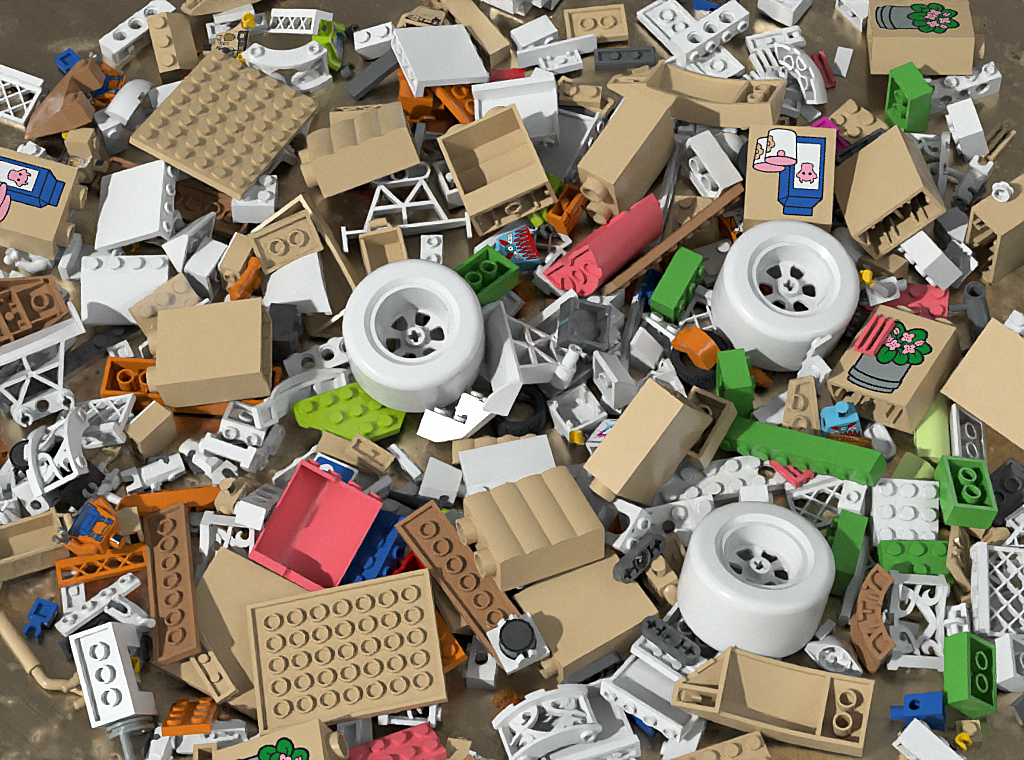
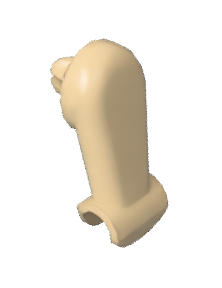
(106, 454)

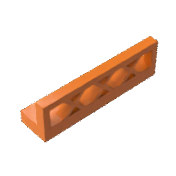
(97, 563)

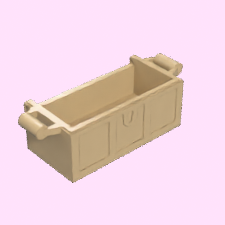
(381, 245)
(28, 544)

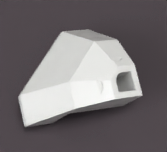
(457, 419)

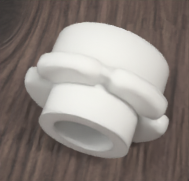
(998, 193)

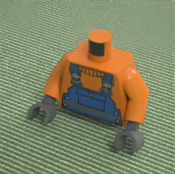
(112, 84)
(93, 529)

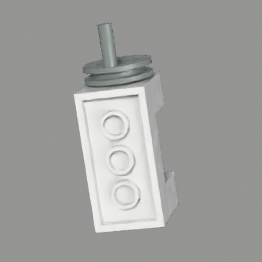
(110, 682)

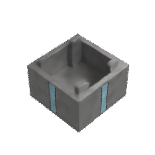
(584, 325)

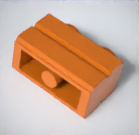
(568, 209)

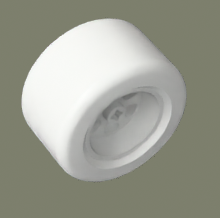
(799, 266)
(404, 291)
(728, 575)

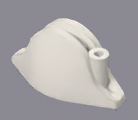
(835, 656)

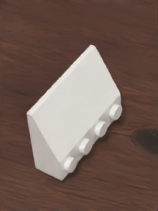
(116, 284)
(505, 463)

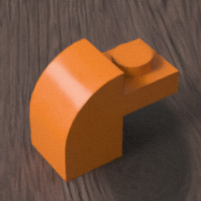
(698, 346)

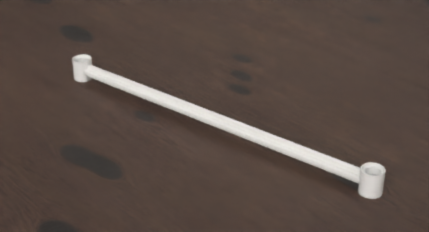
(637, 306)

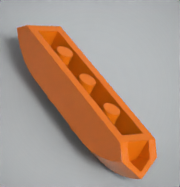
(199, 497)

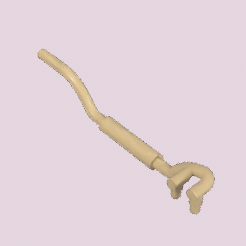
(33, 664)

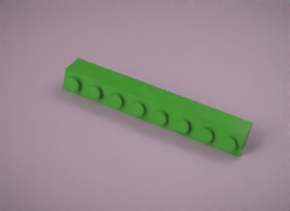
(805, 451)

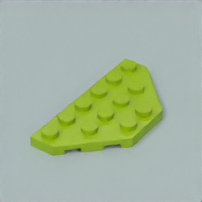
(348, 412)

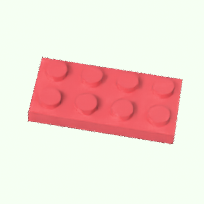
(921, 299)
(409, 744)

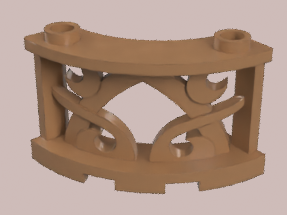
(866, 625)

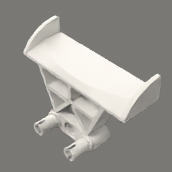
(415, 175)
(515, 343)
(59, 395)

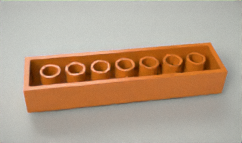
(129, 376)

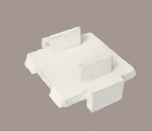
(963, 258)

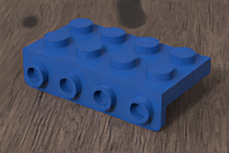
(378, 551)

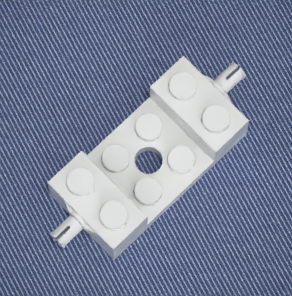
(682, 514)

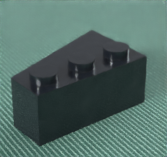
(73, 490)

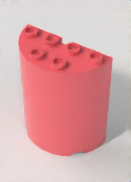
(608, 248)
(316, 528)

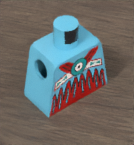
(519, 248)
(840, 420)

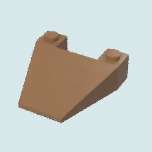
(66, 104)
(28, 306)

